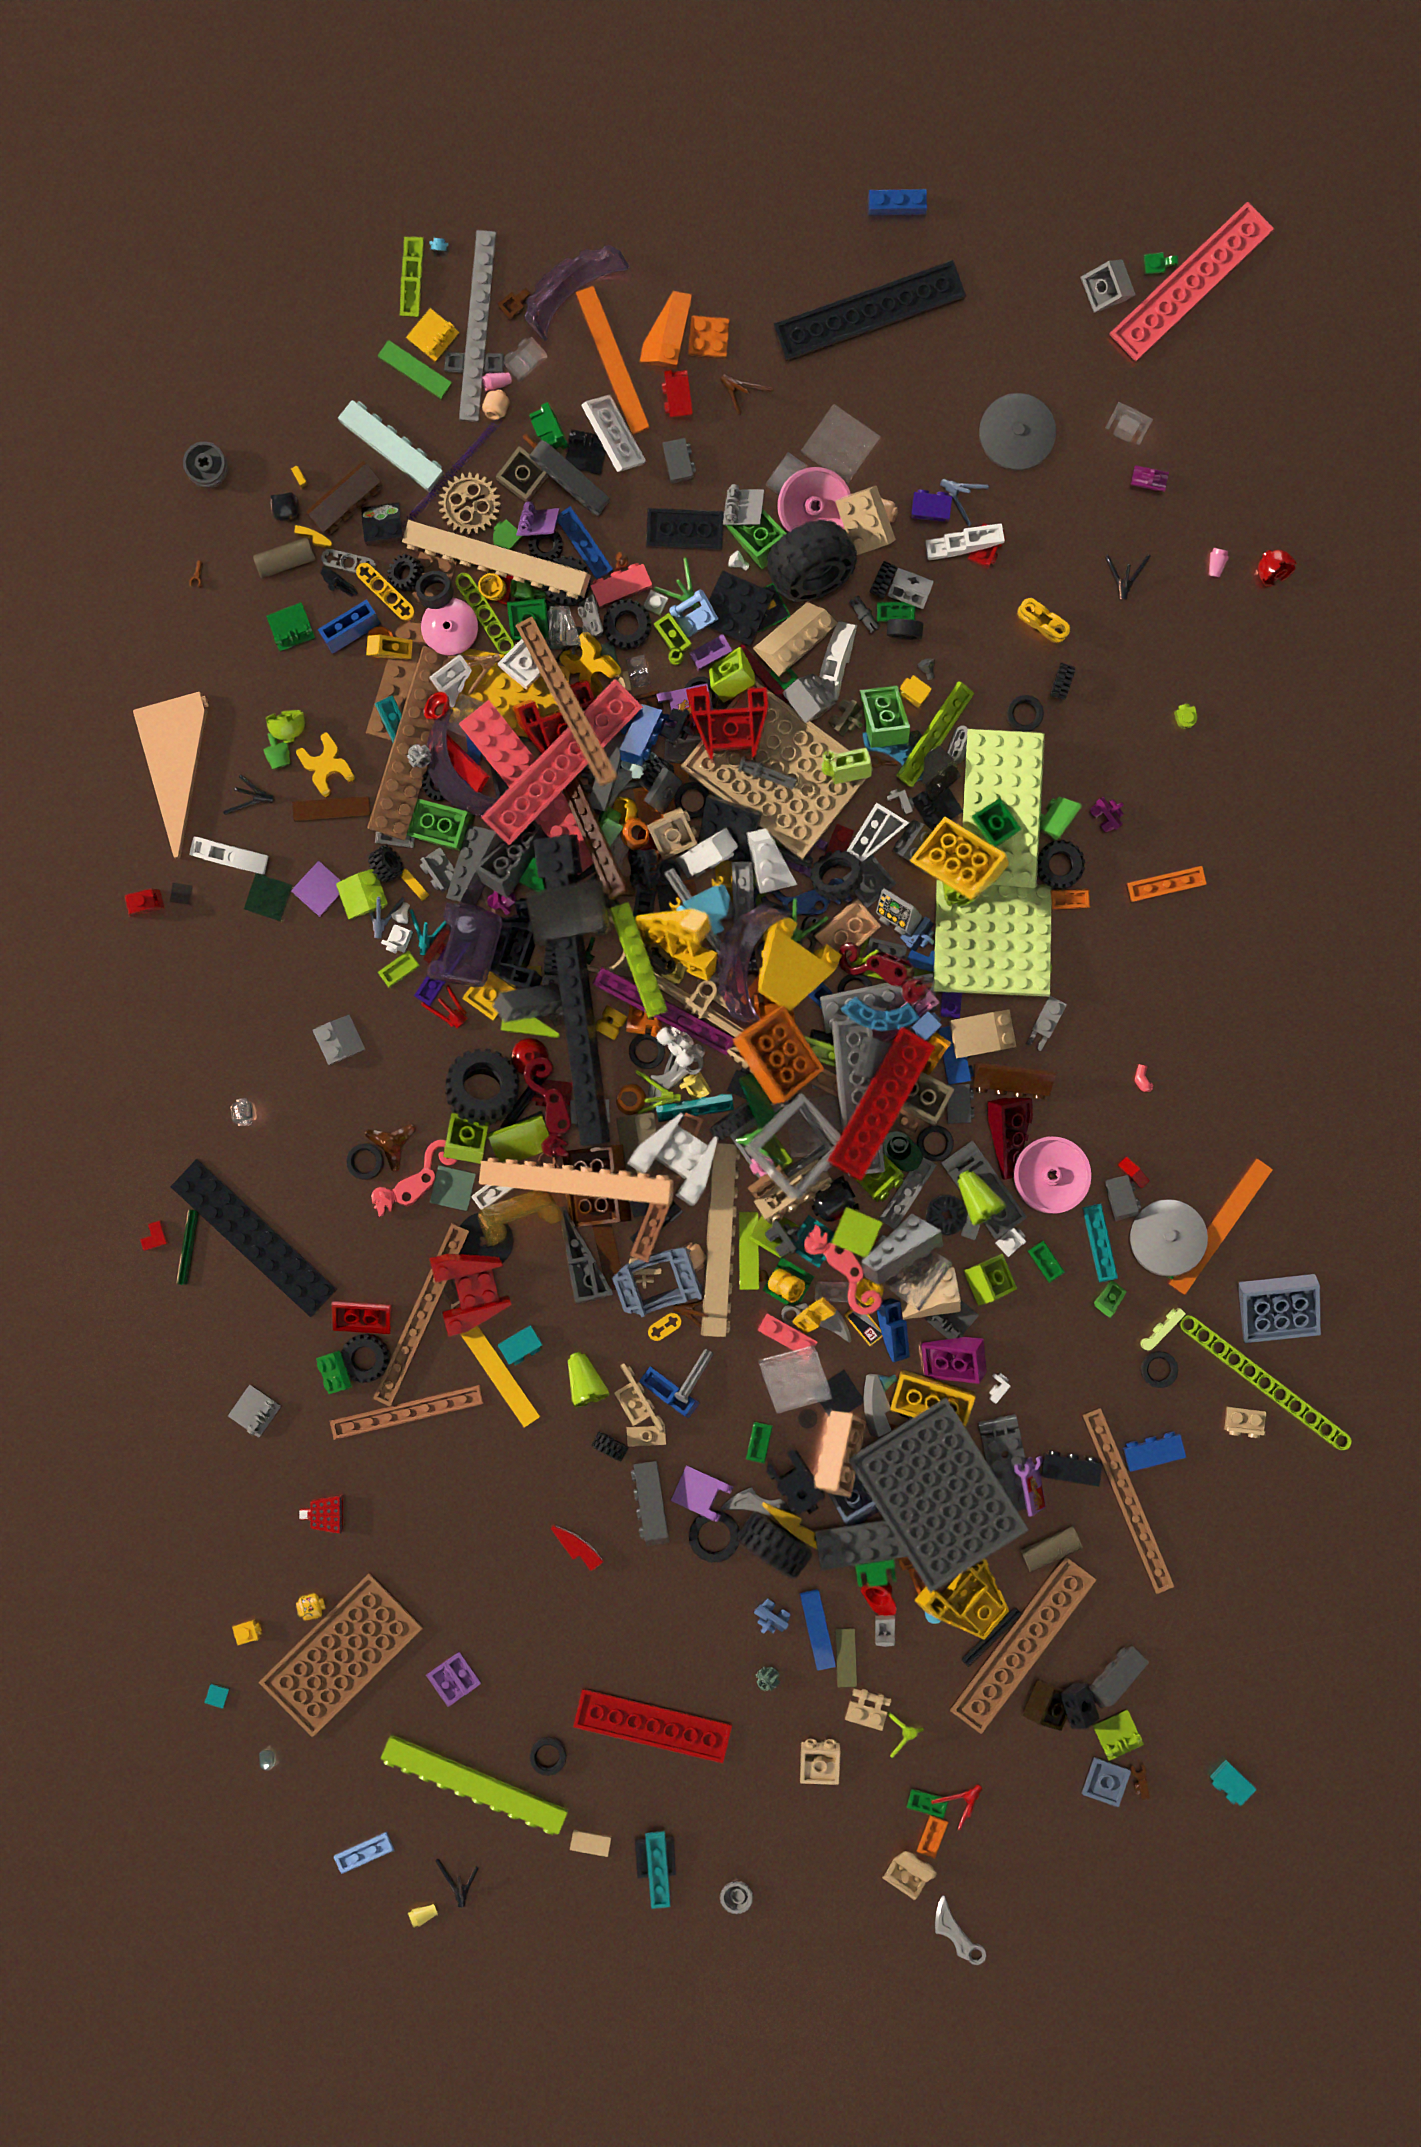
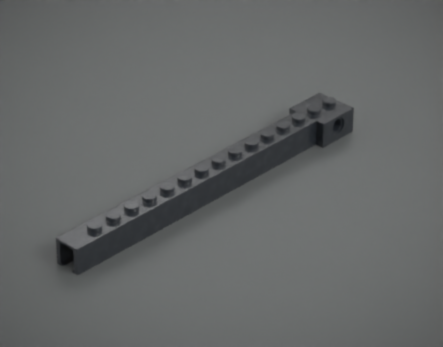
(559, 862)

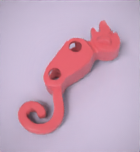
(412, 1185)
(843, 1263)

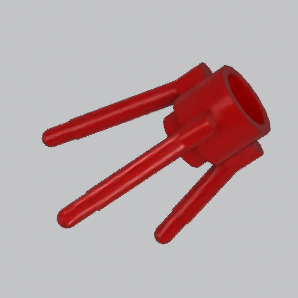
(456, 1017)

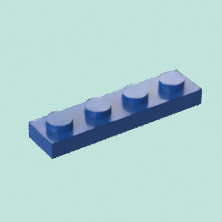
(584, 543)

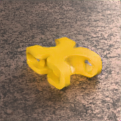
(1043, 620)
(590, 662)
(325, 764)

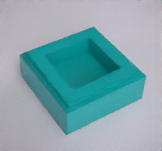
(216, 1696)

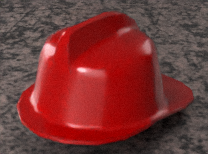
(880, 1598)

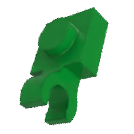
(1156, 263)

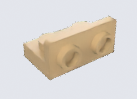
(1245, 1421)

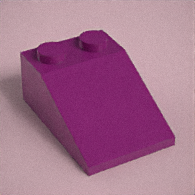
(955, 1359)

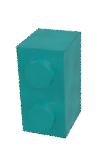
(520, 1345)
(1233, 1783)

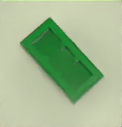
(894, 610)
(1046, 1261)
(759, 1442)
(922, 1800)

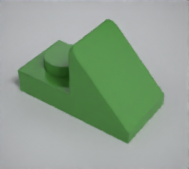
(610, 824)
(1110, 1298)

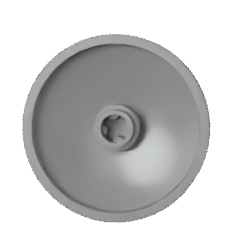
(1168, 1238)

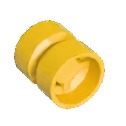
(492, 586)
(605, 1027)
(786, 1285)

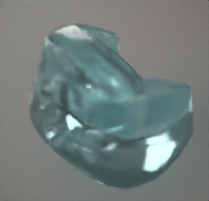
(914, 737)
(267, 1759)

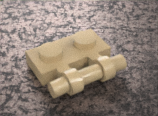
(867, 1715)

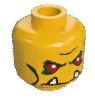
(310, 1606)

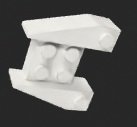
(679, 1153)

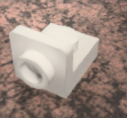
(398, 939)
(1011, 1241)
(998, 1391)

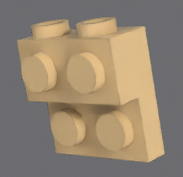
(673, 833)
(820, 1762)

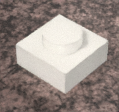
(655, 602)

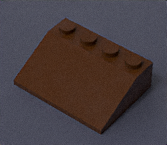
(1013, 1079)
(582, 1206)

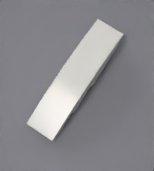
(964, 542)

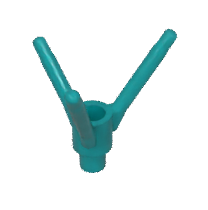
(424, 939)

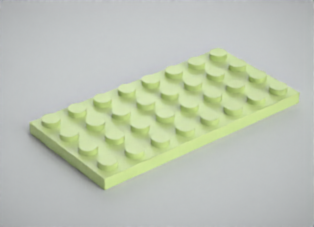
(1011, 769)

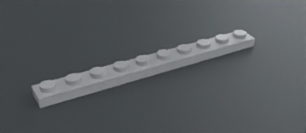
(477, 326)

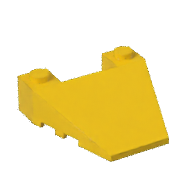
(681, 938)
(789, 969)
(968, 1602)

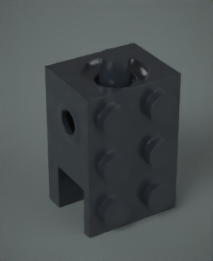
(797, 1484)

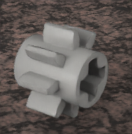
(419, 756)

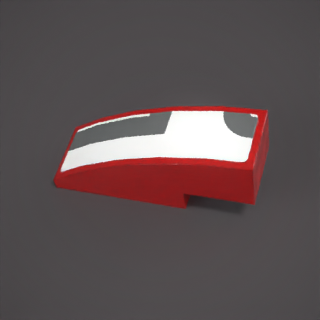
(577, 1547)

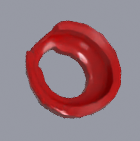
(433, 703)

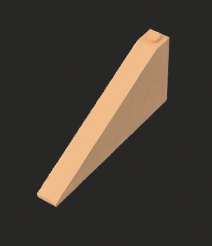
(172, 746)

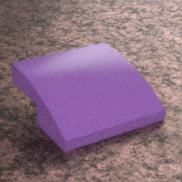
(317, 888)
(453, 1679)

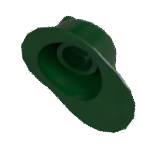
(902, 1151)

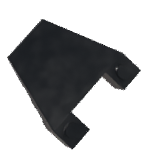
(514, 953)

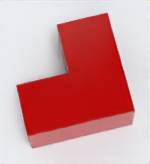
(1133, 1172)
(157, 1236)

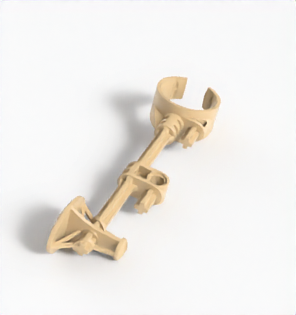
(696, 1002)

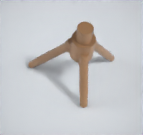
(485, 661)

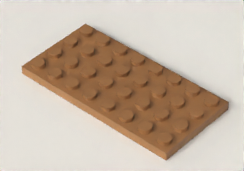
(340, 1655)

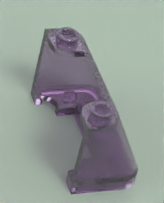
(469, 945)

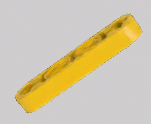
(385, 591)

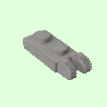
(1047, 1021)

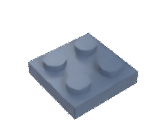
(1106, 1782)

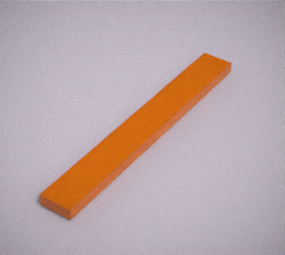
(612, 360)
(1225, 1220)

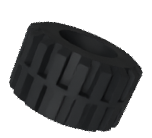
(562, 599)
(622, 608)
(1072, 853)
(380, 1351)

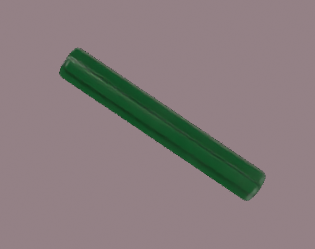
(187, 1247)

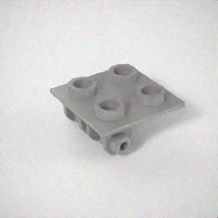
(743, 506)
(589, 612)
(254, 1411)

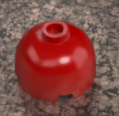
(1275, 565)
(526, 1051)

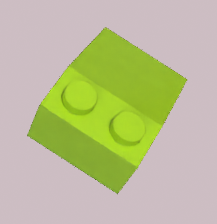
(529, 1026)

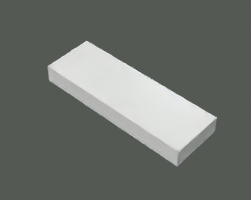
(489, 1195)

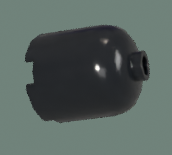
(833, 1201)

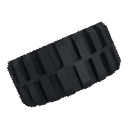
(482, 1063)
(774, 1545)

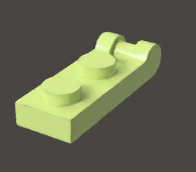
(1161, 1330)

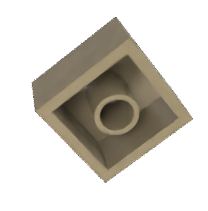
(522, 475)

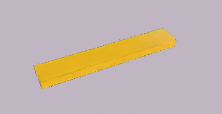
(500, 1376)

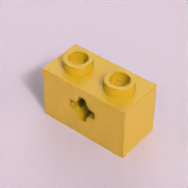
(914, 691)

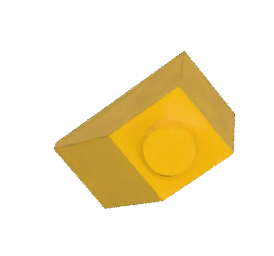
(389, 647)

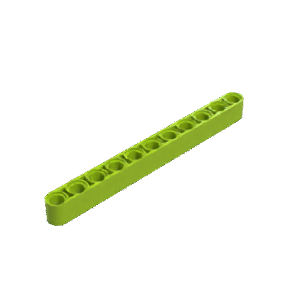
(1270, 1390)

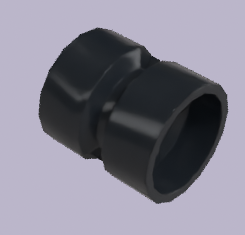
(666, 865)

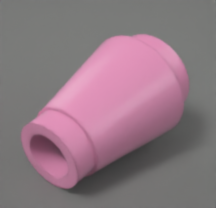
(495, 381)
(1217, 561)

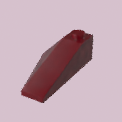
(1009, 1127)

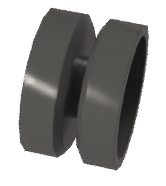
(209, 475)

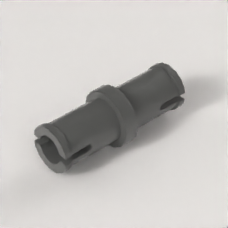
(864, 614)

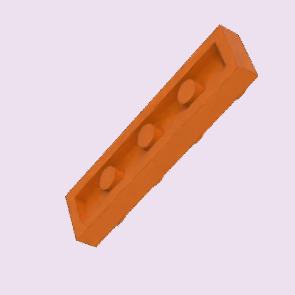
(1166, 883)

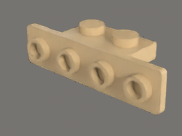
(634, 1402)

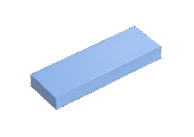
(364, 1852)

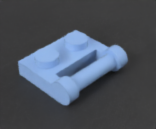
(698, 618)

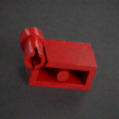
(678, 393)

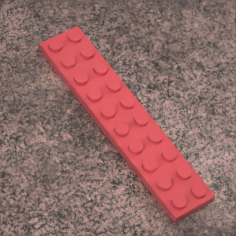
(1191, 281)
(510, 761)
(559, 765)

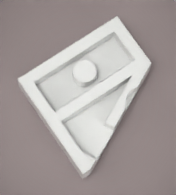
(451, 678)

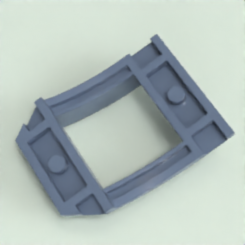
(684, 1273)

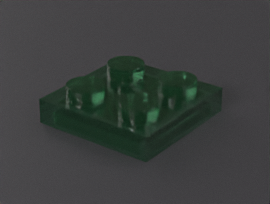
(268, 897)

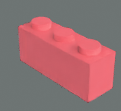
(621, 585)
(785, 1333)

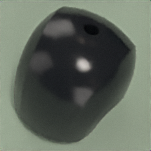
(284, 506)

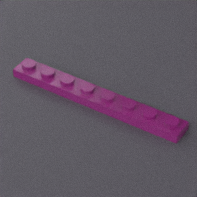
(674, 1016)

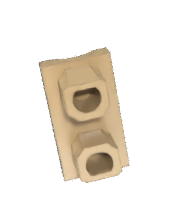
(653, 1269)

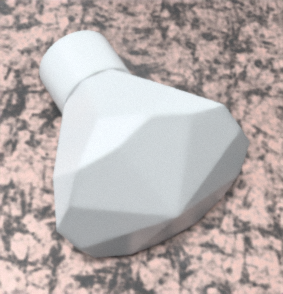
(737, 560)
(401, 914)

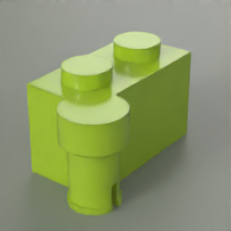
(673, 637)
(848, 765)

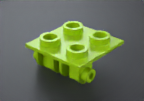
(1118, 1735)

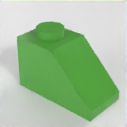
(506, 536)

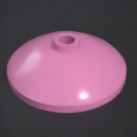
(462, 628)

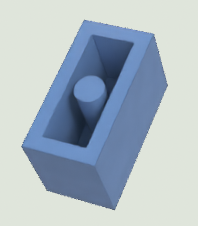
(926, 1025)

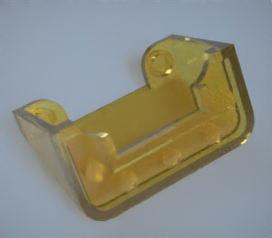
(495, 1216)

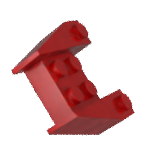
(730, 727)
(546, 729)
(474, 1289)

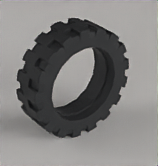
(831, 860)
(732, 1122)
(711, 1556)

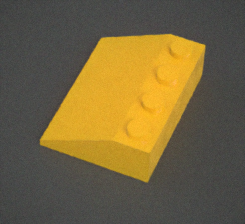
(960, 859)

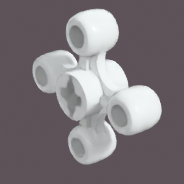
(680, 1045)

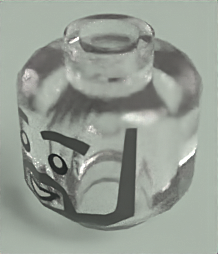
(243, 1112)

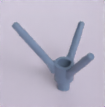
(954, 489)
(380, 923)

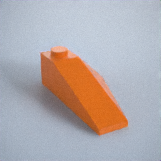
(666, 336)

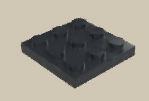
(739, 607)
(736, 818)

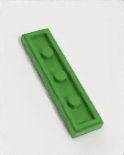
(414, 369)

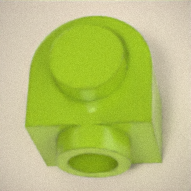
(1186, 716)

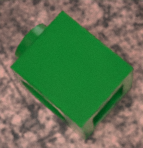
(793, 677)

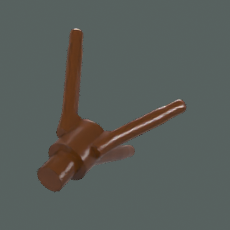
(735, 385)
(688, 1311)

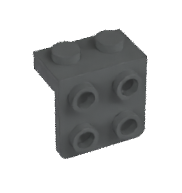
(912, 840)
(871, 1056)

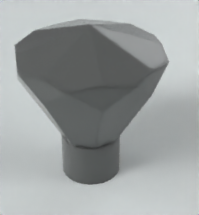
(927, 667)

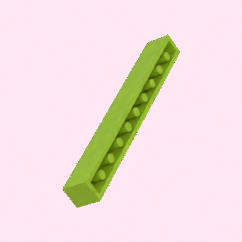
(474, 1784)

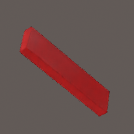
(466, 766)

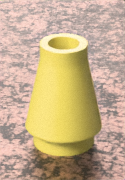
(421, 1915)

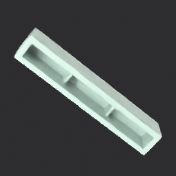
(390, 445)

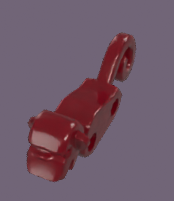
(889, 969)
(554, 1111)

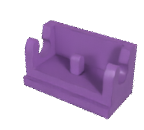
(710, 652)

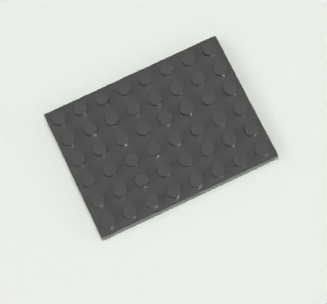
(937, 1494)

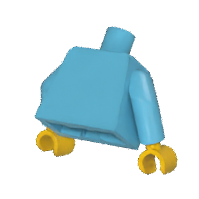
(711, 901)

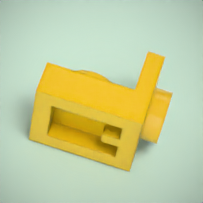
(247, 1632)

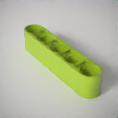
(480, 606)

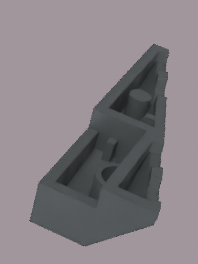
(585, 1276)

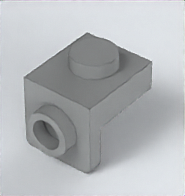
(905, 802)
(885, 1630)

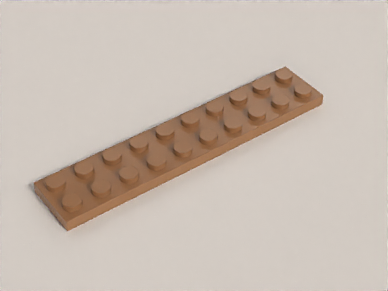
(400, 672)
(401, 780)
(1023, 1645)

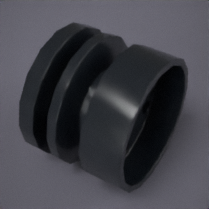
(942, 1204)

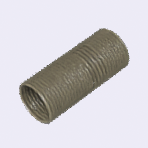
(290, 554)
(1045, 1553)

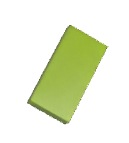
(398, 969)

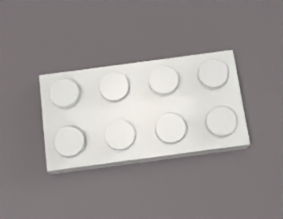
(613, 433)

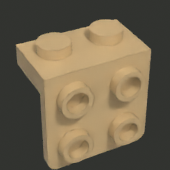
(909, 1874)

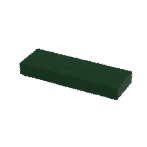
(757, 1100)

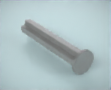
(694, 1375)

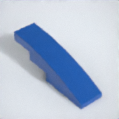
(817, 1629)

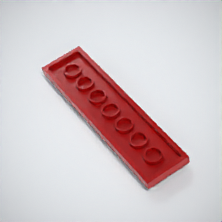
(881, 1103)
(652, 1725)

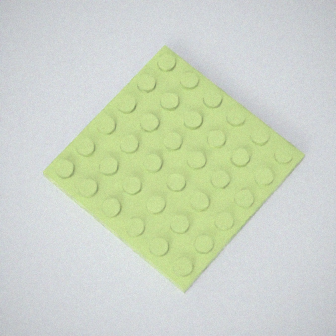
(994, 942)

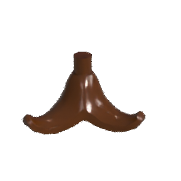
(391, 1143)

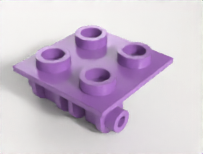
(537, 521)

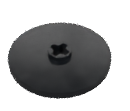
(472, 1243)

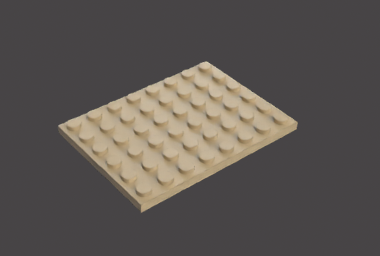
(792, 748)

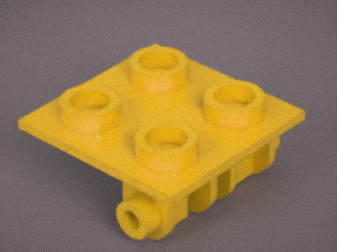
(433, 334)

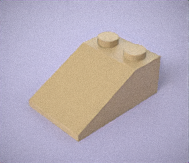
(982, 1033)
(943, 1300)

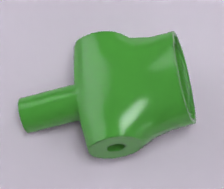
(525, 590)
(277, 754)

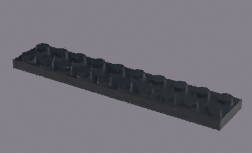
(869, 310)
(253, 1237)

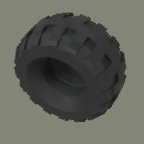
(811, 560)

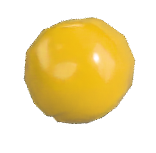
(626, 807)
(866, 1285)

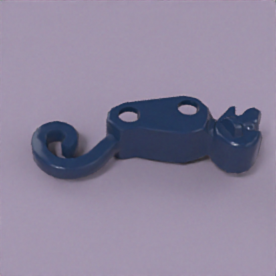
(805, 901)

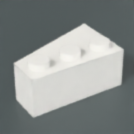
(875, 832)
(707, 853)
(768, 864)

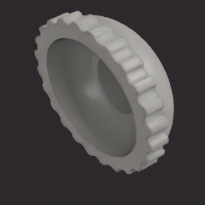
(736, 1897)

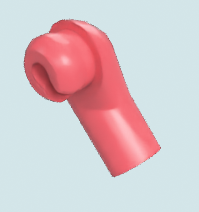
(1141, 1080)

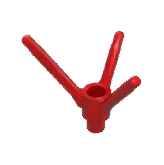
(969, 1797)

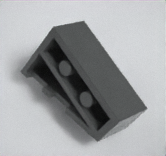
(1117, 1677)

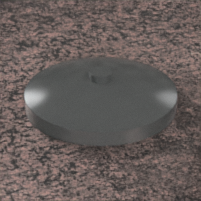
(1017, 431)

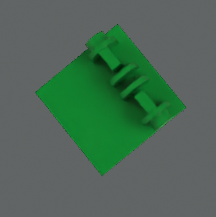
(290, 626)

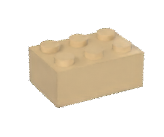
(865, 520)

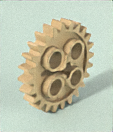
(461, 488)

